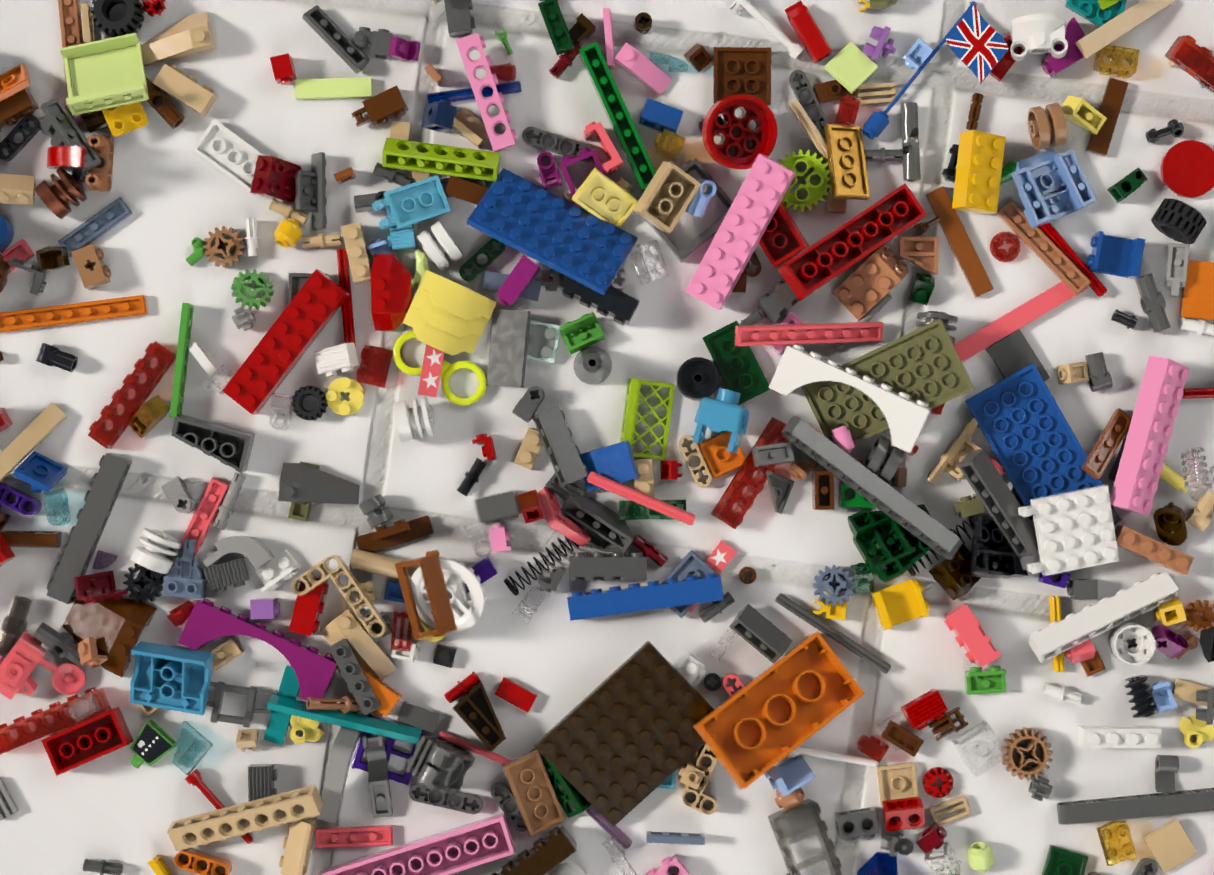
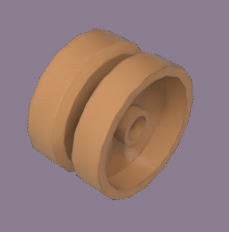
(1047, 126)

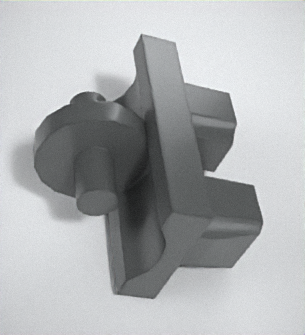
(1205, 695)
(896, 844)

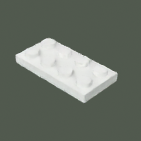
(228, 154)

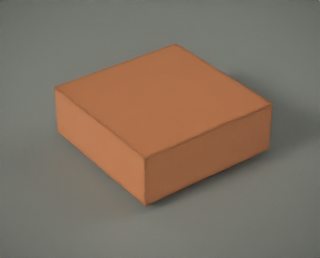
(436, 77)

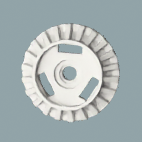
(465, 610)

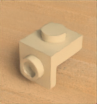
(690, 775)

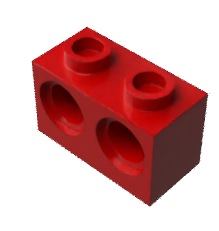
(903, 814)

